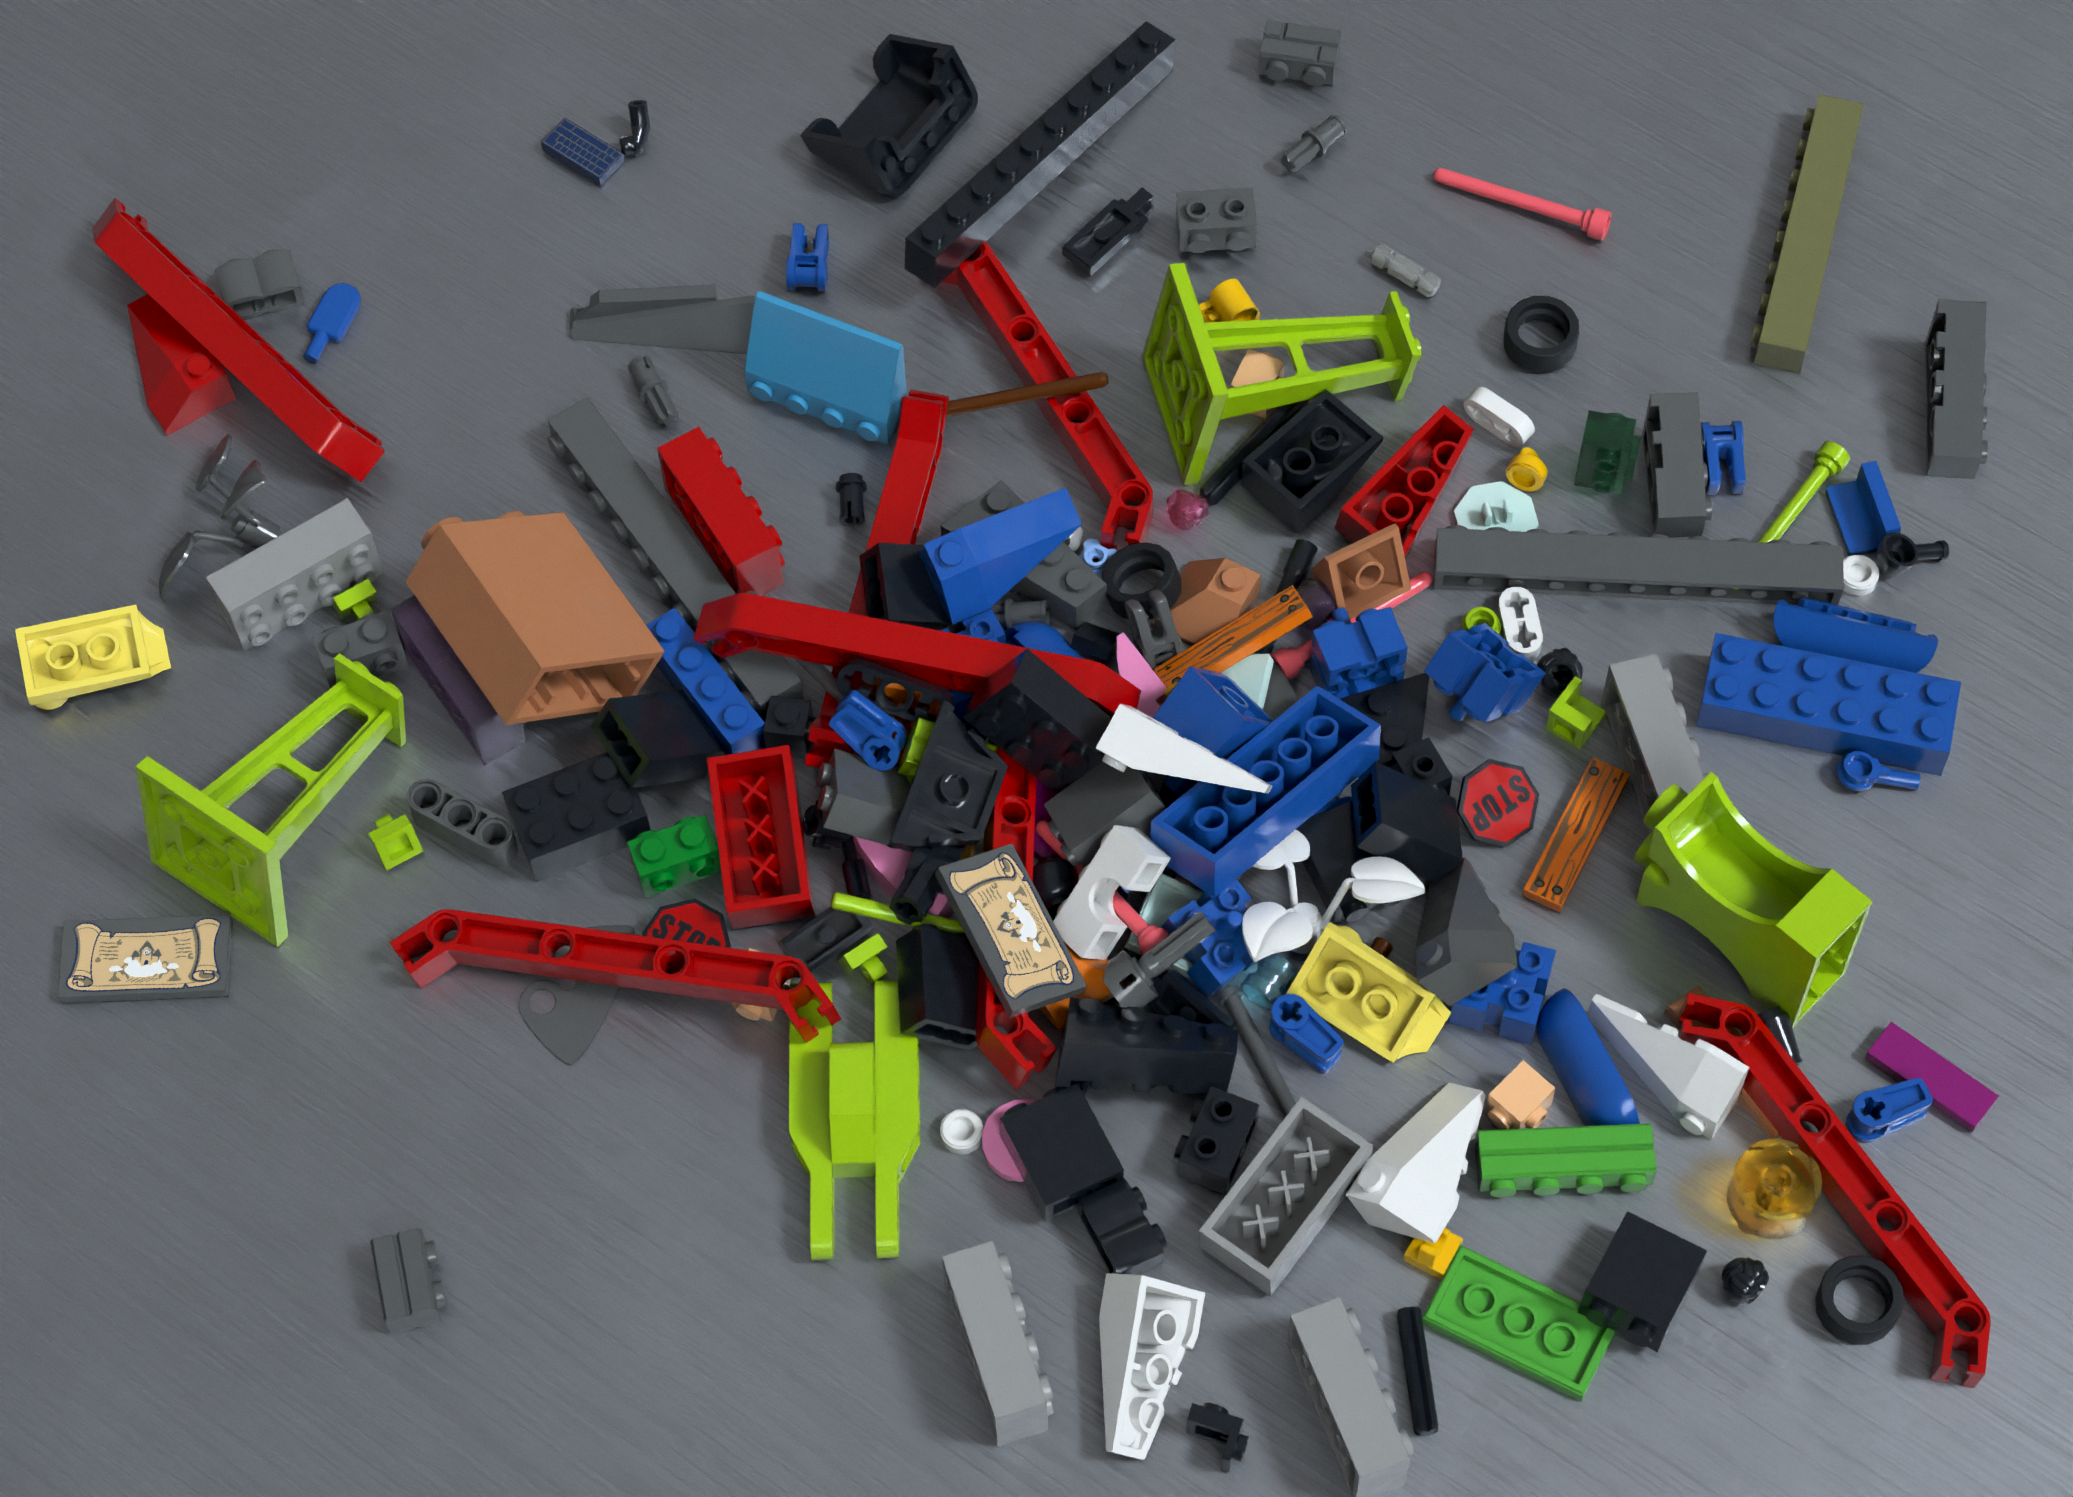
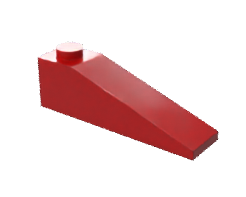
(176, 370)

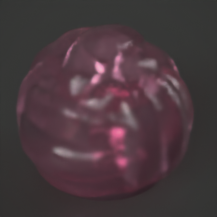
(1187, 509)

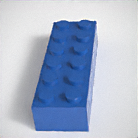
(1829, 703)
(1307, 759)

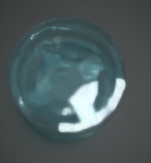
(1269, 981)

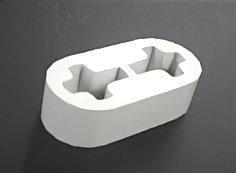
(1499, 417)
(1528, 622)

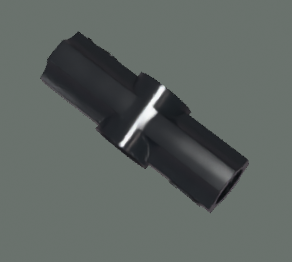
(920, 885)

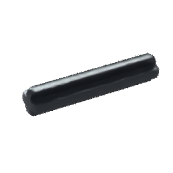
(1417, 1371)

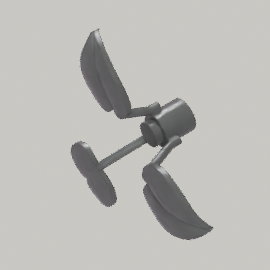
(248, 525)

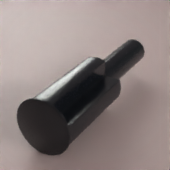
(855, 872)

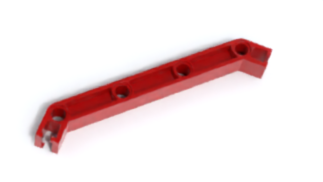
(235, 343)
(1038, 361)
(895, 522)
(932, 655)
(1017, 803)
(612, 960)
(1850, 1182)

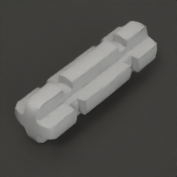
(1405, 270)

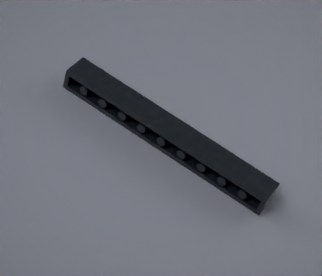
(1038, 155)

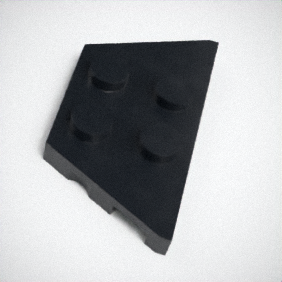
(1399, 711)
(950, 788)

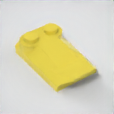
(89, 654)
(1368, 995)

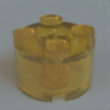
(1795, 1193)

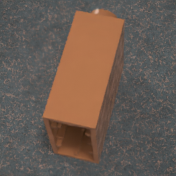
(532, 615)

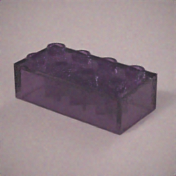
(454, 684)

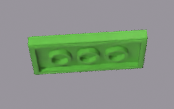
(1517, 1322)

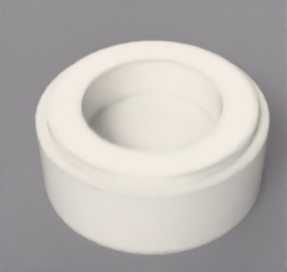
(1859, 575)
(961, 1131)

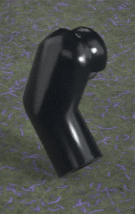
(640, 129)

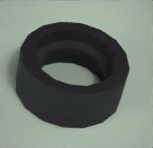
(1541, 359)
(1138, 558)
(1873, 1271)

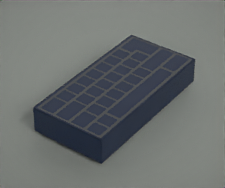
(582, 151)

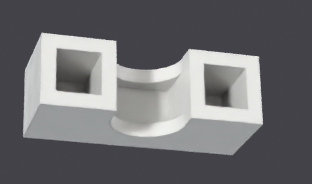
(1088, 916)

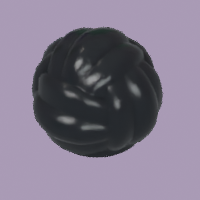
(1560, 668)
(1744, 1279)

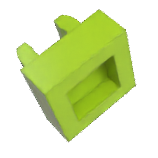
(355, 600)
(394, 840)
(866, 959)

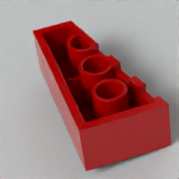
(1408, 483)

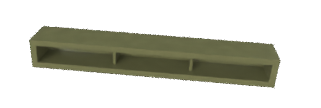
(1808, 235)

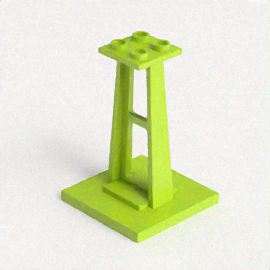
(1191, 384)
(227, 857)

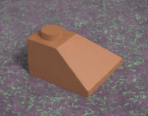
(1366, 572)
(1212, 597)

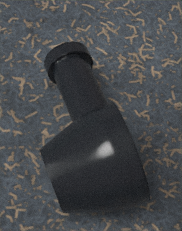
(1899, 553)

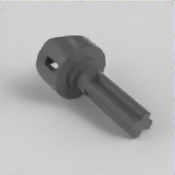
(1153, 962)

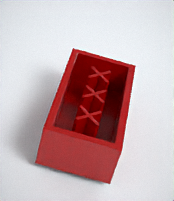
(721, 514)
(760, 837)

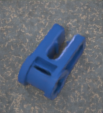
(809, 268)
(1724, 443)
(869, 729)
(1308, 1036)
(1891, 1107)

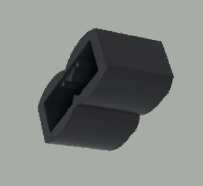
(1121, 1230)

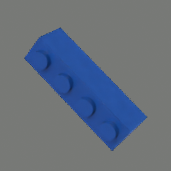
(711, 691)

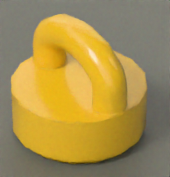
(1526, 470)

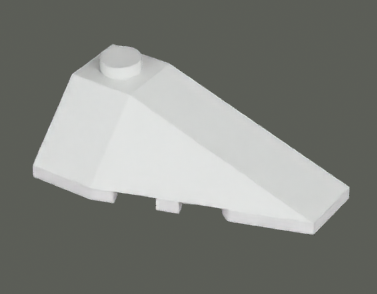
(1150, 746)
(1692, 1081)
(1416, 1173)
(1142, 1343)

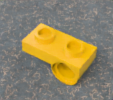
(1229, 303)

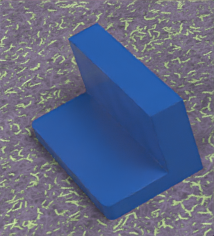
(1863, 510)

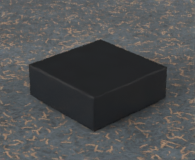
(1095, 641)

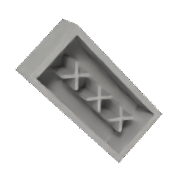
(295, 574)
(1650, 729)
(1285, 1196)
(995, 1342)
(1348, 1398)

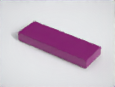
(1949, 1086)

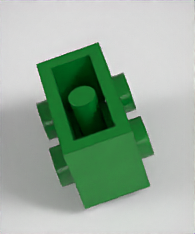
(675, 855)

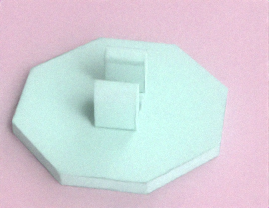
(1496, 506)

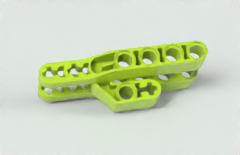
(854, 1115)

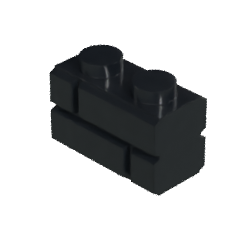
(825, 936)

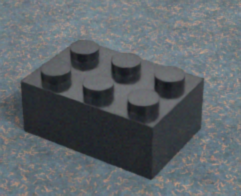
(1039, 721)
(575, 815)

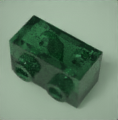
(1607, 452)

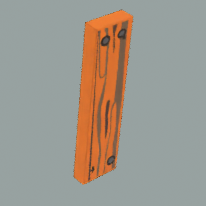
(1239, 637)
(1576, 835)

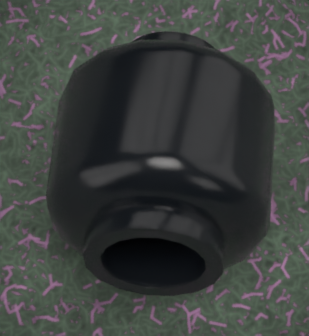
(1054, 881)

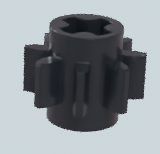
(823, 837)

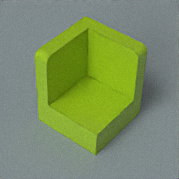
(1574, 716)

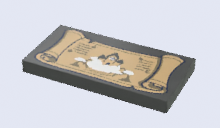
(1010, 930)
(145, 958)

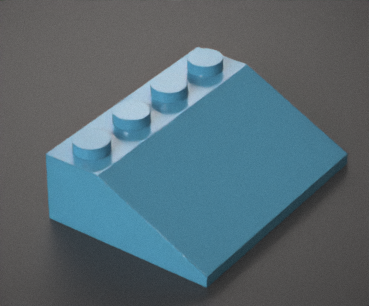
(825, 368)

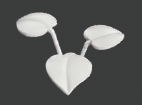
(1273, 929)

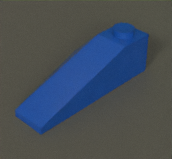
(989, 557)

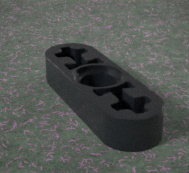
(911, 684)

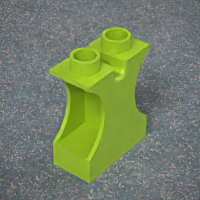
(1769, 914)

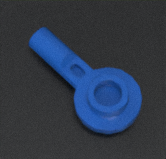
(1860, 771)

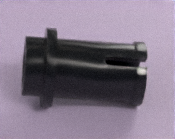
(851, 490)

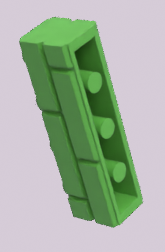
(1565, 1158)

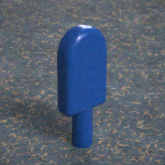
(332, 318)

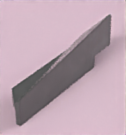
(666, 318)

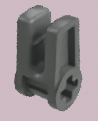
(1161, 641)

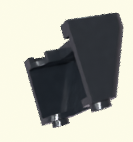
(903, 120)

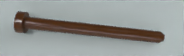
(1027, 394)

